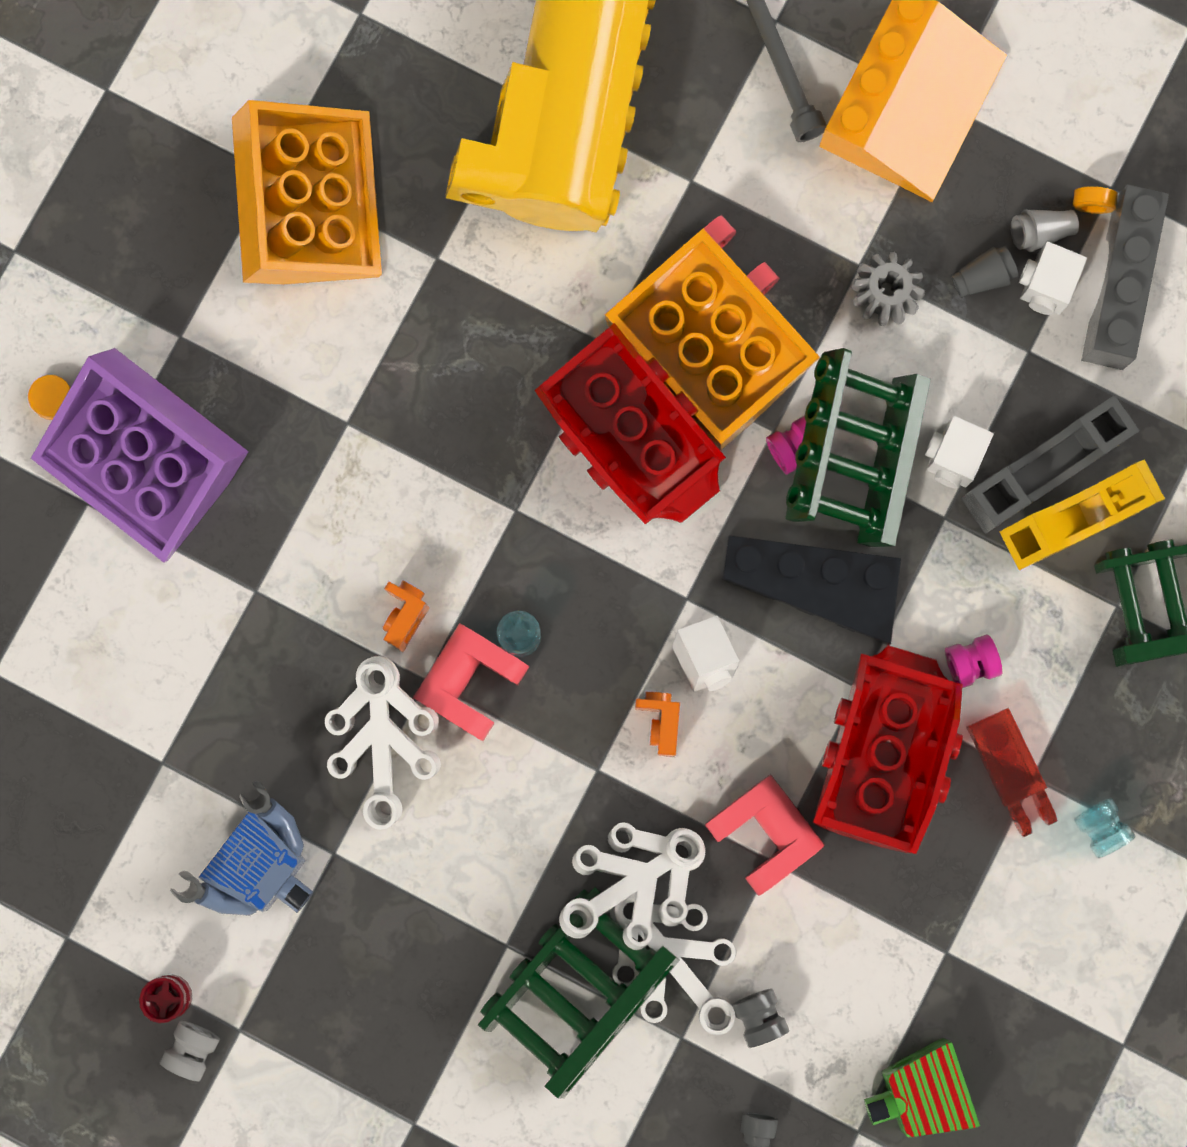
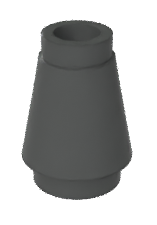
(986, 272)

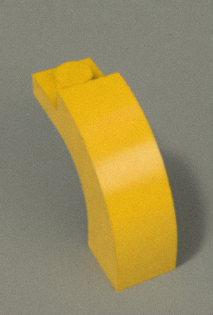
(1082, 515)

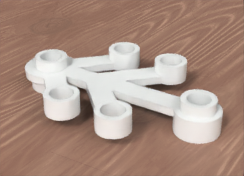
(382, 735)
(638, 879)
(681, 971)

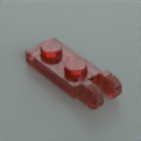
(1011, 768)

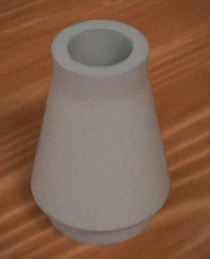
(1036, 227)

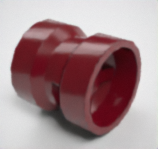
(160, 1004)

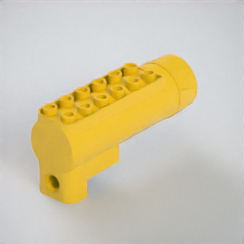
(561, 118)

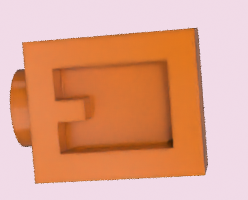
(403, 623)
(663, 731)

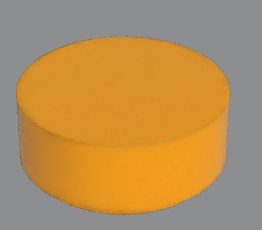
(1095, 200)
(47, 395)

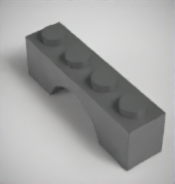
(1122, 304)
(1050, 464)

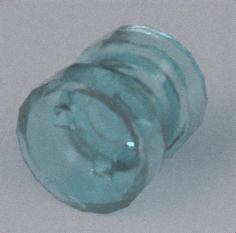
(519, 626)
(1104, 828)

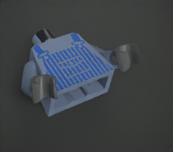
(253, 864)

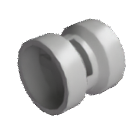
(189, 1051)

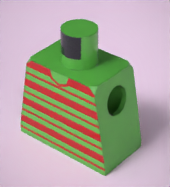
(925, 1093)

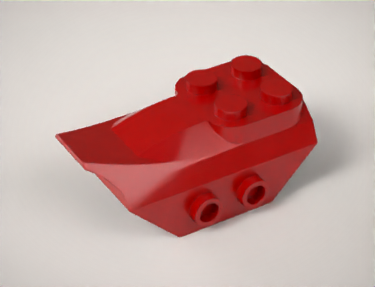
(633, 429)
(891, 751)

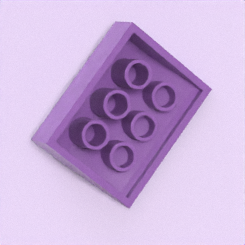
(137, 453)

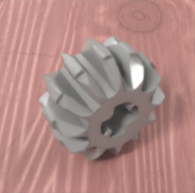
(870, 294)

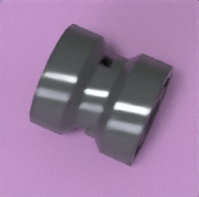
(760, 1018)

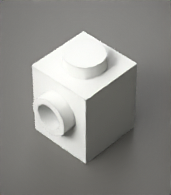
(1051, 279)
(957, 452)
(706, 654)

